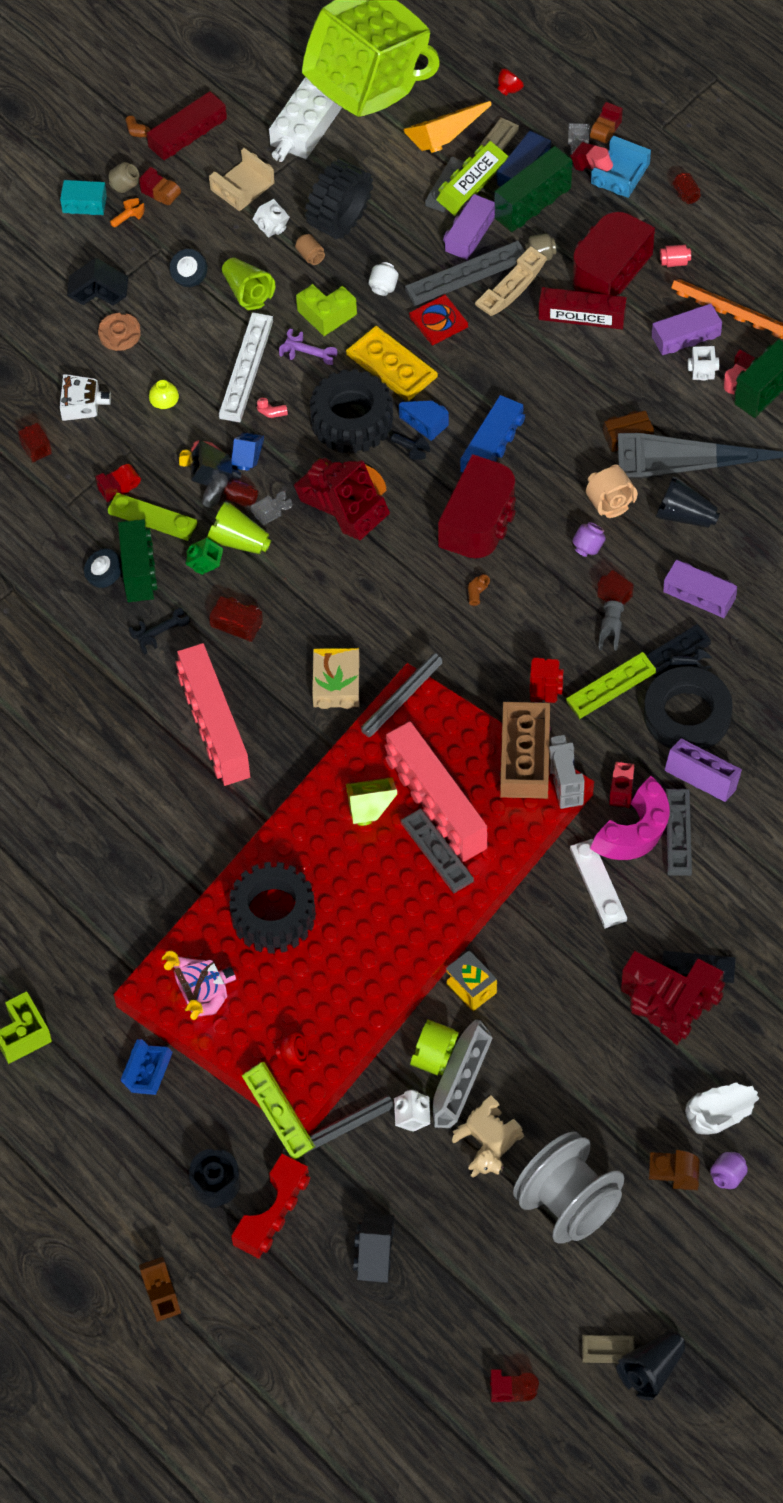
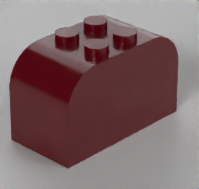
(612, 254)
(478, 509)

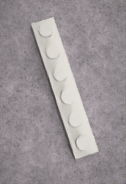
(246, 367)

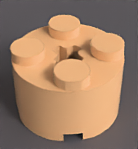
(611, 491)

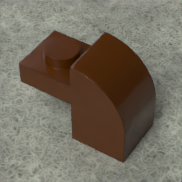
(678, 1167)
(159, 1289)

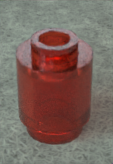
(687, 188)
(241, 493)

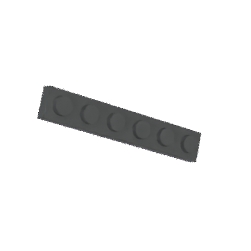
(464, 273)

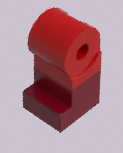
(119, 481)

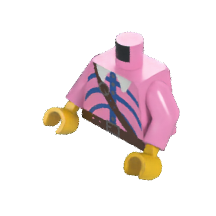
(200, 983)

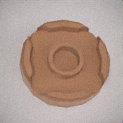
(119, 331)

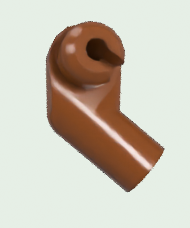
(136, 129)
(476, 587)

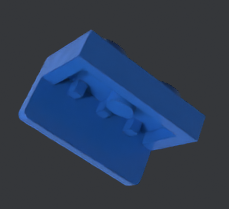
(146, 1068)

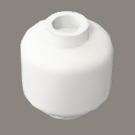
(383, 279)

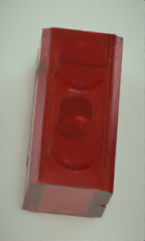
(236, 618)

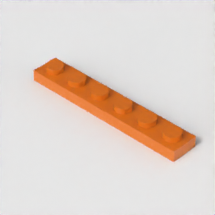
(724, 305)

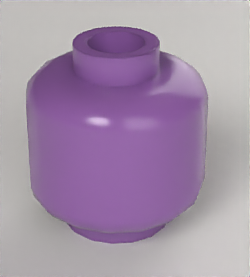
(588, 539)
(729, 1170)

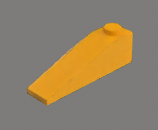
(443, 130)

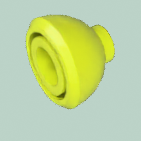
(163, 395)

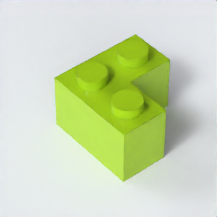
(326, 312)
(26, 1032)

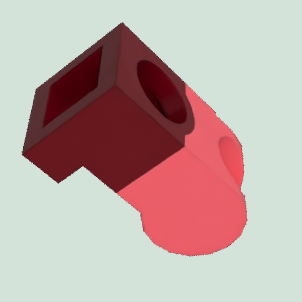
(591, 157)
(741, 363)
(622, 785)

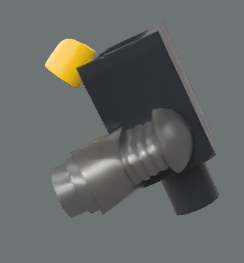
(209, 468)

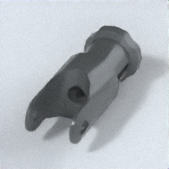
(611, 623)

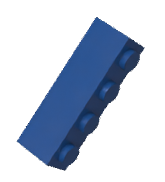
(495, 431)

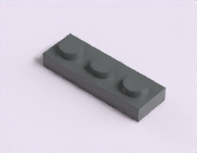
(450, 168)

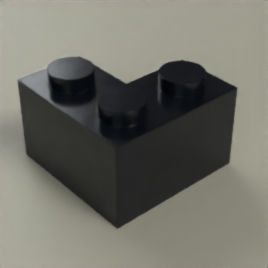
(99, 281)
(374, 1241)

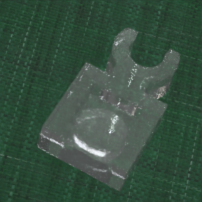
(577, 134)
(268, 509)

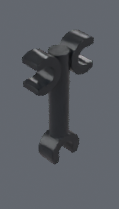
(146, 637)

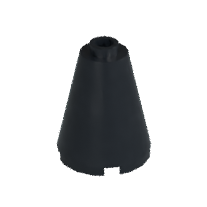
(686, 506)
(651, 1364)

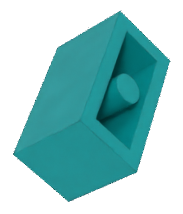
(83, 197)

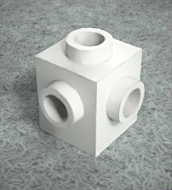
(271, 218)
(703, 363)
(412, 1110)

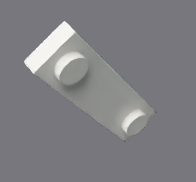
(598, 884)

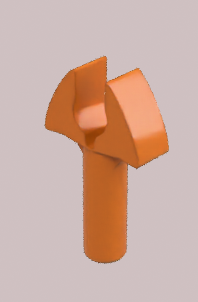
(130, 211)

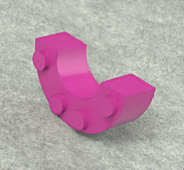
(636, 840)

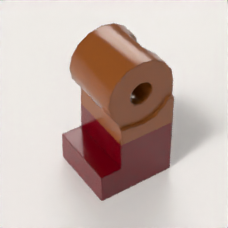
(607, 123)
(158, 187)

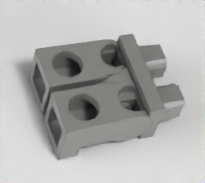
(567, 783)

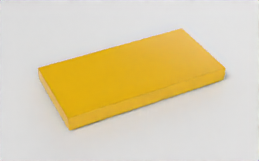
(391, 363)

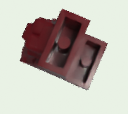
(345, 493)
(669, 997)

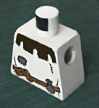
(81, 397)

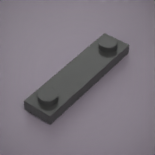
(679, 833)
(437, 850)

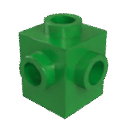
(204, 556)

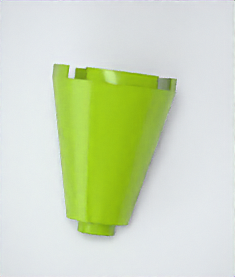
(248, 283)
(238, 531)

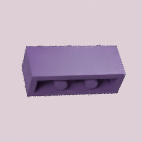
(469, 227)
(686, 329)
(700, 588)
(703, 770)

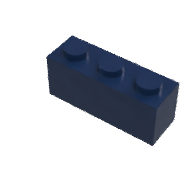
(525, 153)

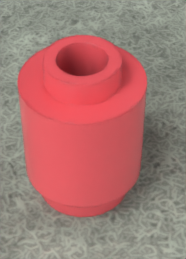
(675, 255)

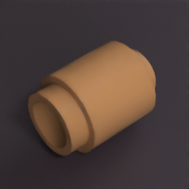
(310, 249)

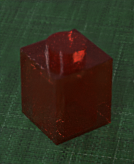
(35, 442)
(615, 588)

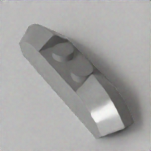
(460, 1074)

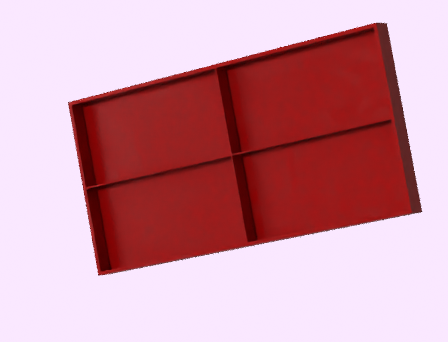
(380, 909)

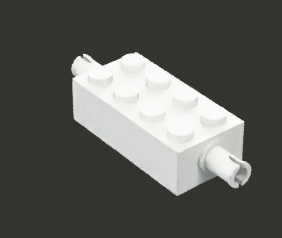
(302, 122)

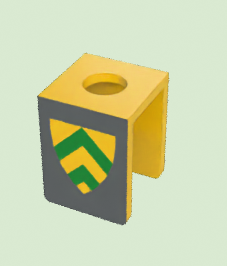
(471, 980)

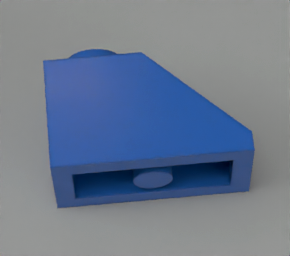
(425, 417)
(246, 450)

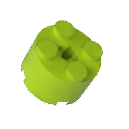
(434, 1047)

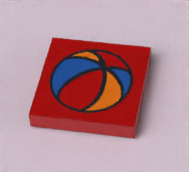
(438, 320)

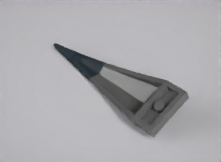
(655, 455)

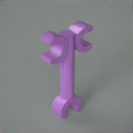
(295, 343)

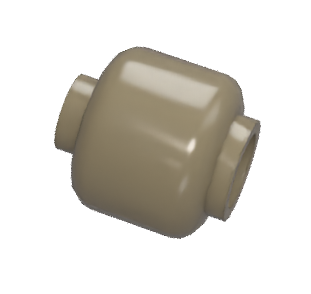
(123, 177)
(542, 243)

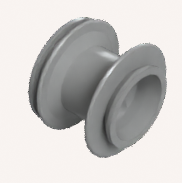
(569, 1188)

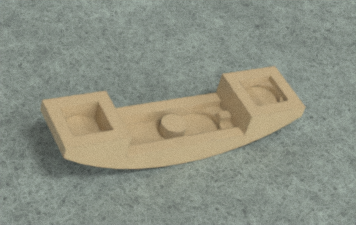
(513, 284)

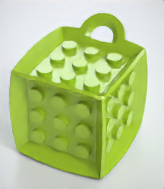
(367, 53)

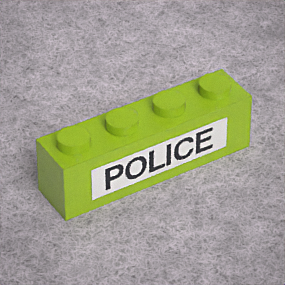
(471, 178)

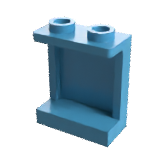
(628, 167)

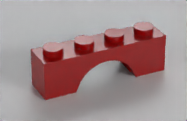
(256, 1231)

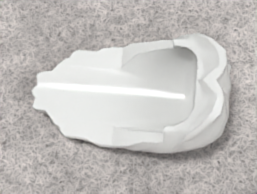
(720, 1108)

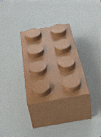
(525, 750)

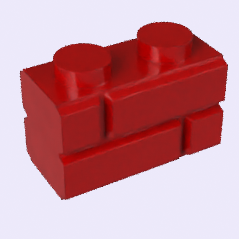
(545, 680)

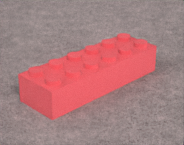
(212, 715)
(436, 791)

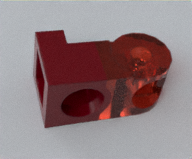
(513, 1388)

